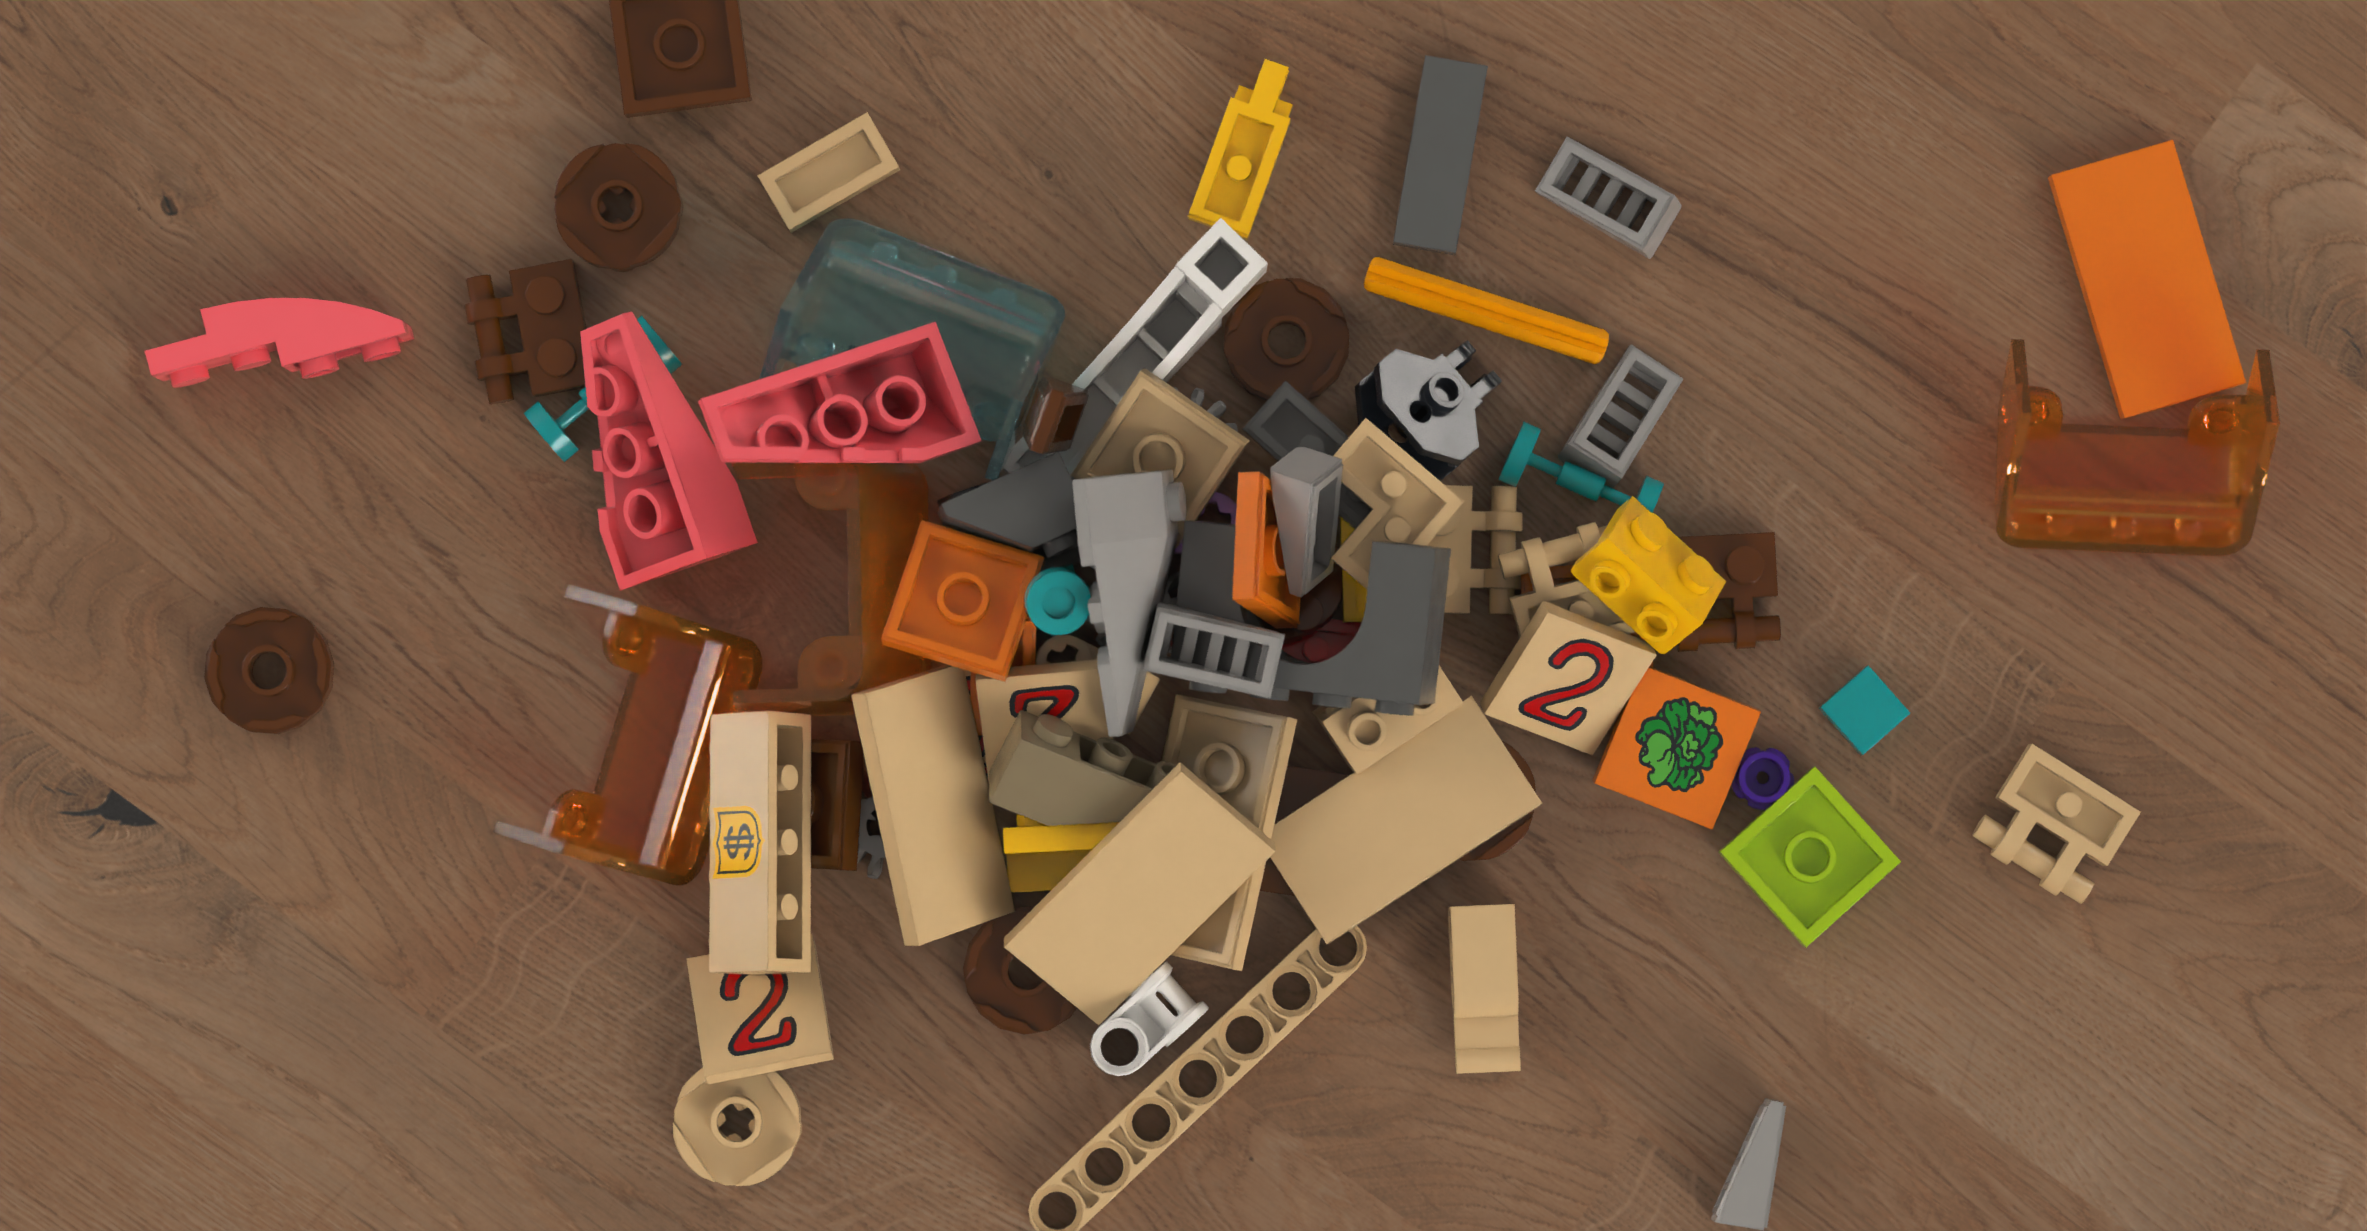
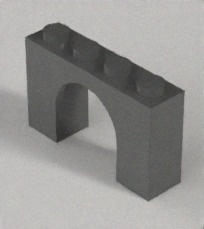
(1388, 659)

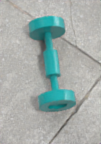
(553, 430)
(1570, 475)
(1057, 600)

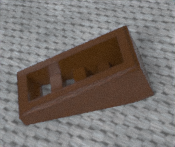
(1054, 416)

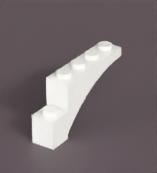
(1162, 332)

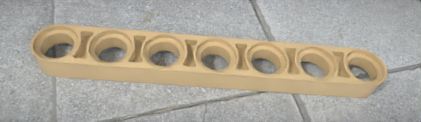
(1180, 1106)

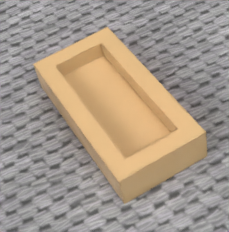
(829, 172)

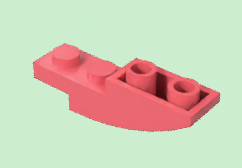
(302, 330)

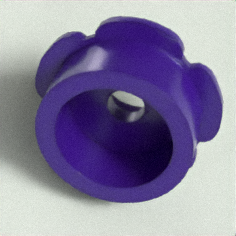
(1779, 777)

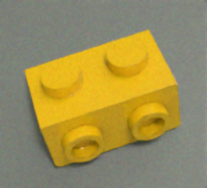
(1649, 577)
(1045, 854)

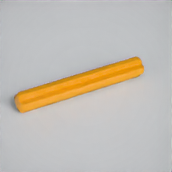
(1486, 310)

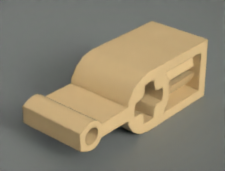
(1484, 988)

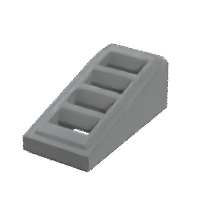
(1655, 225)
(1590, 457)
(1306, 511)
(1183, 668)
(1750, 1183)

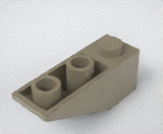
(1067, 777)

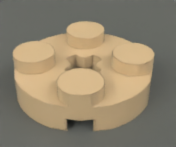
(731, 1158)

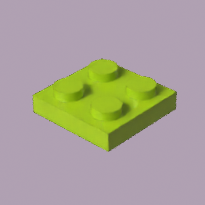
(1809, 857)

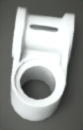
(1149, 1020)

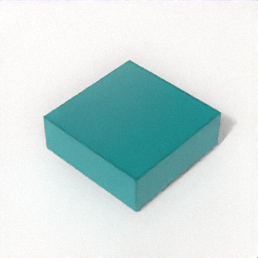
(1864, 710)

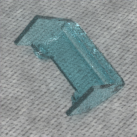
(880, 284)

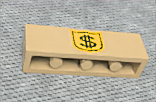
(760, 843)

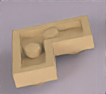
(1403, 495)

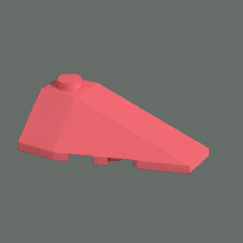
(858, 406)
(661, 473)

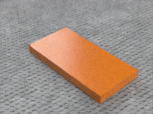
(2146, 279)

